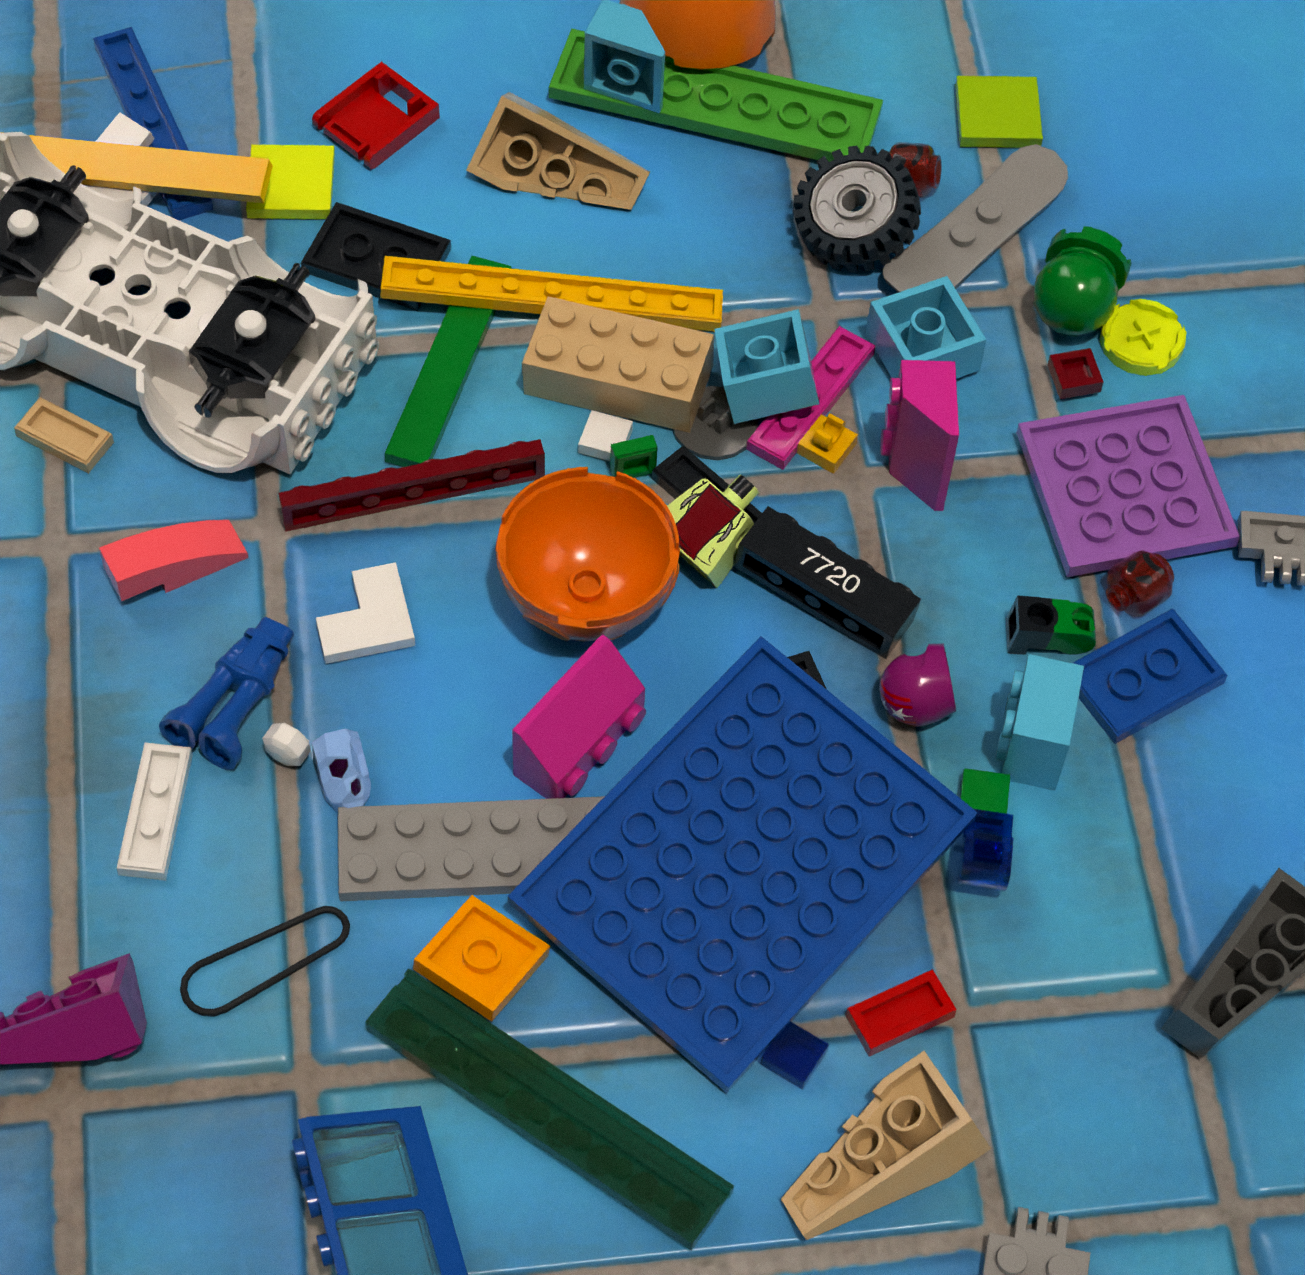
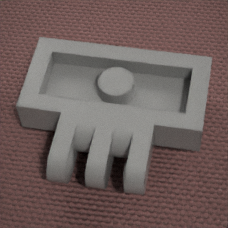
(1276, 541)
(1034, 1250)

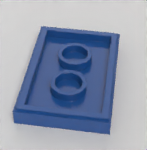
(1146, 675)

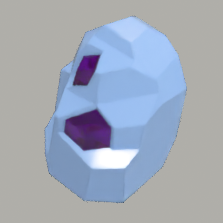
(342, 769)

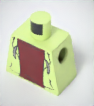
(712, 525)

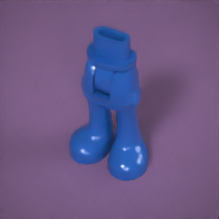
(250, 671)

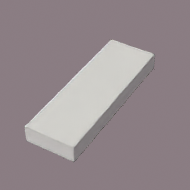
(154, 811)

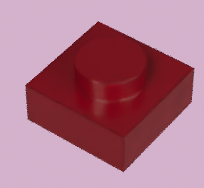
(1075, 373)

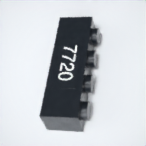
(827, 581)

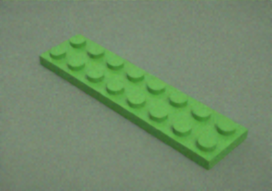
(737, 106)

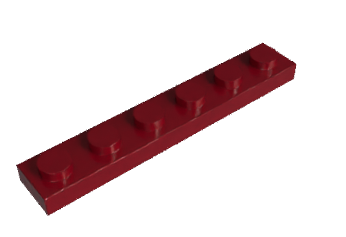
(412, 484)

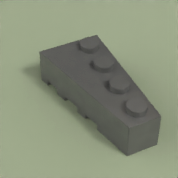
(1247, 970)

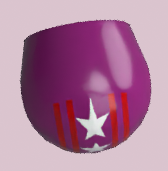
(918, 687)

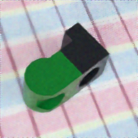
(1050, 625)

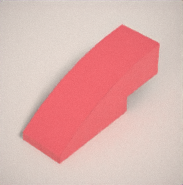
(171, 556)

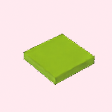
(998, 111)

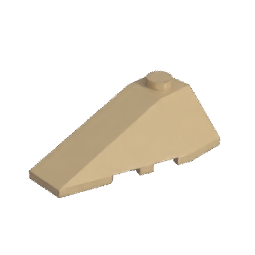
(548, 157)
(896, 1146)

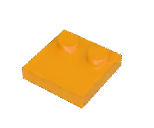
(481, 957)

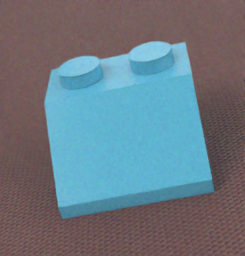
(624, 57)

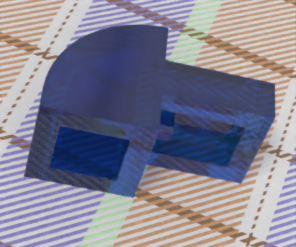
(987, 851)

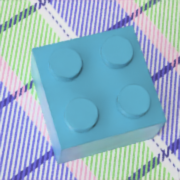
(927, 326)
(766, 366)
(1039, 721)

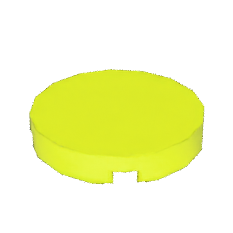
(1143, 337)

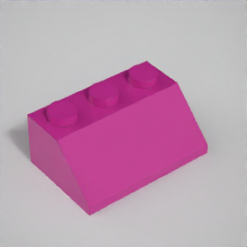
(922, 428)
(578, 722)

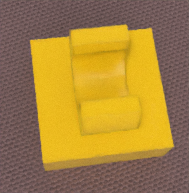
(827, 442)

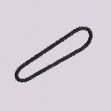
(273, 980)

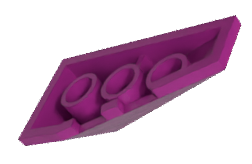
(81, 1023)

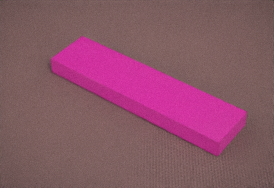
(833, 371)

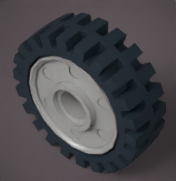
(851, 181)

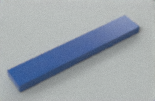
(145, 105)

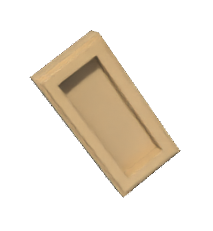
(64, 435)

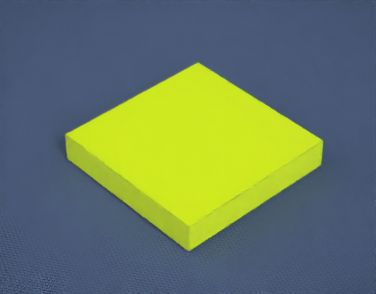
(298, 182)

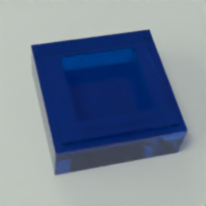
(794, 1054)

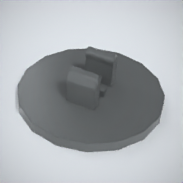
(714, 431)

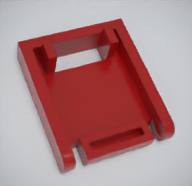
(371, 124)

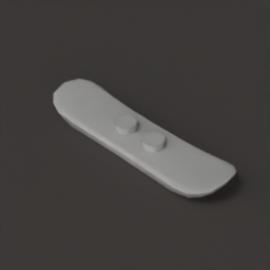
(983, 221)

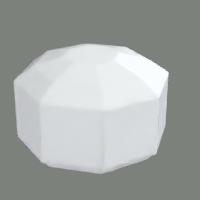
(286, 744)

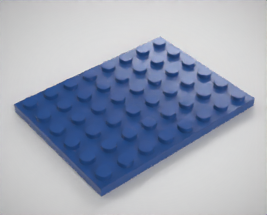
(742, 862)

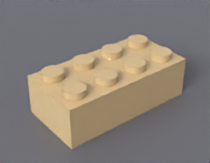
(618, 364)

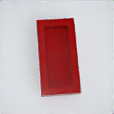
(900, 1012)

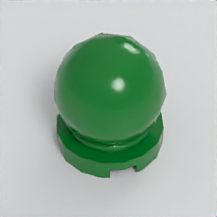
(1080, 281)

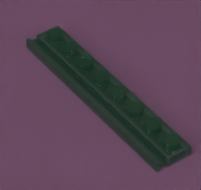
(550, 1109)

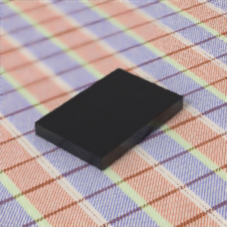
(355, 245)

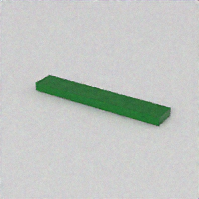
(440, 382)

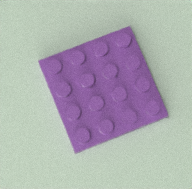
(1126, 484)

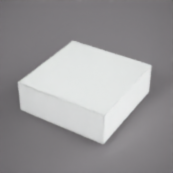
(601, 432)

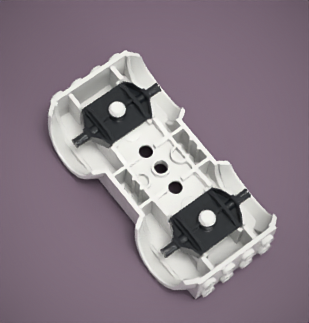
(223, 386)

